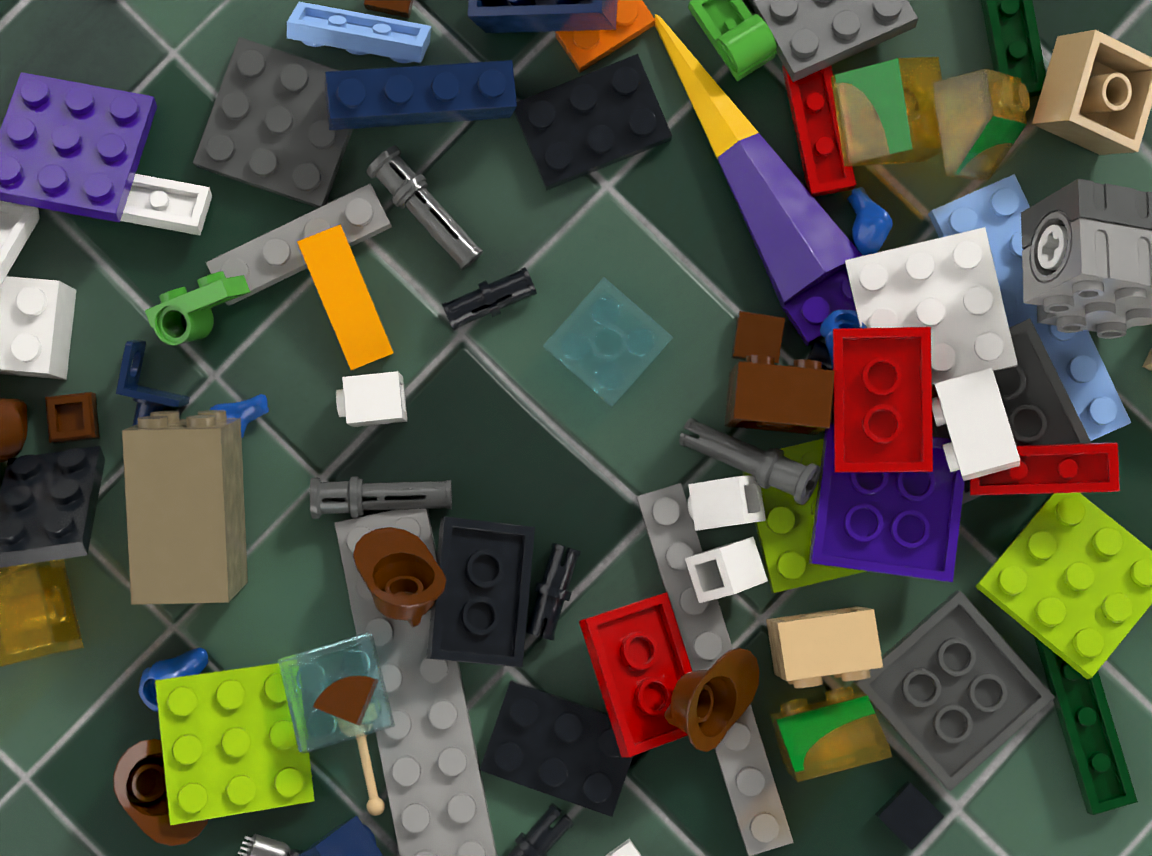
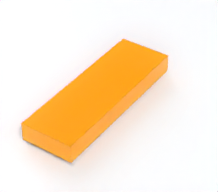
(345, 297)

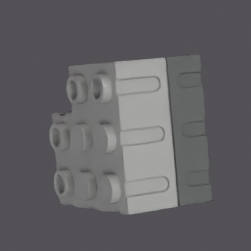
(1089, 258)

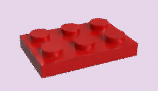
(882, 400)
(637, 665)

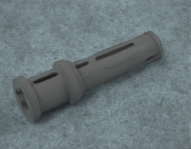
(412, 193)
(768, 466)
(356, 496)

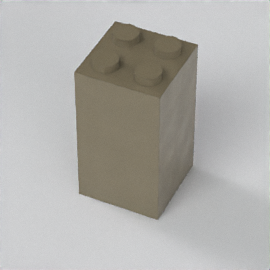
(185, 508)

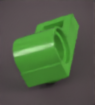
(736, 34)
(195, 307)

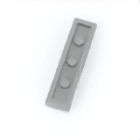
(277, 253)

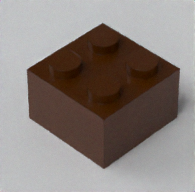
(779, 396)

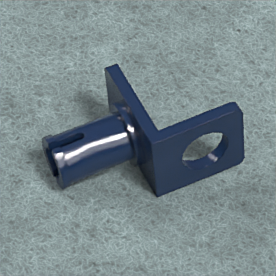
(147, 398)

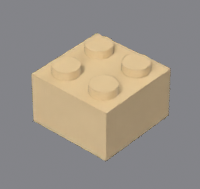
(1096, 93)
(825, 644)

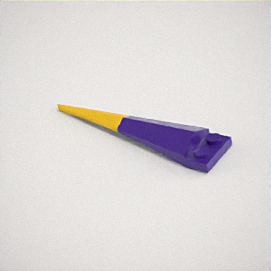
(790, 229)

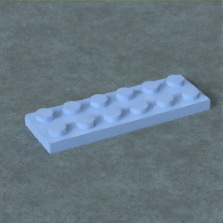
(1072, 354)

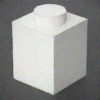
(372, 399)
(725, 502)
(726, 570)

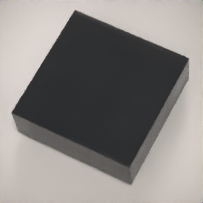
(909, 815)

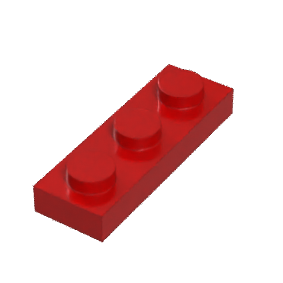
(818, 133)
(1056, 470)

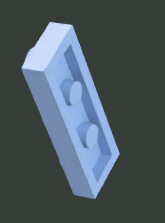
(358, 32)

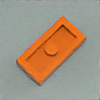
(593, 45)

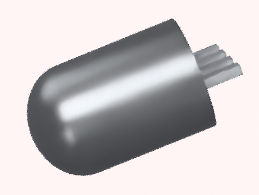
(264, 846)

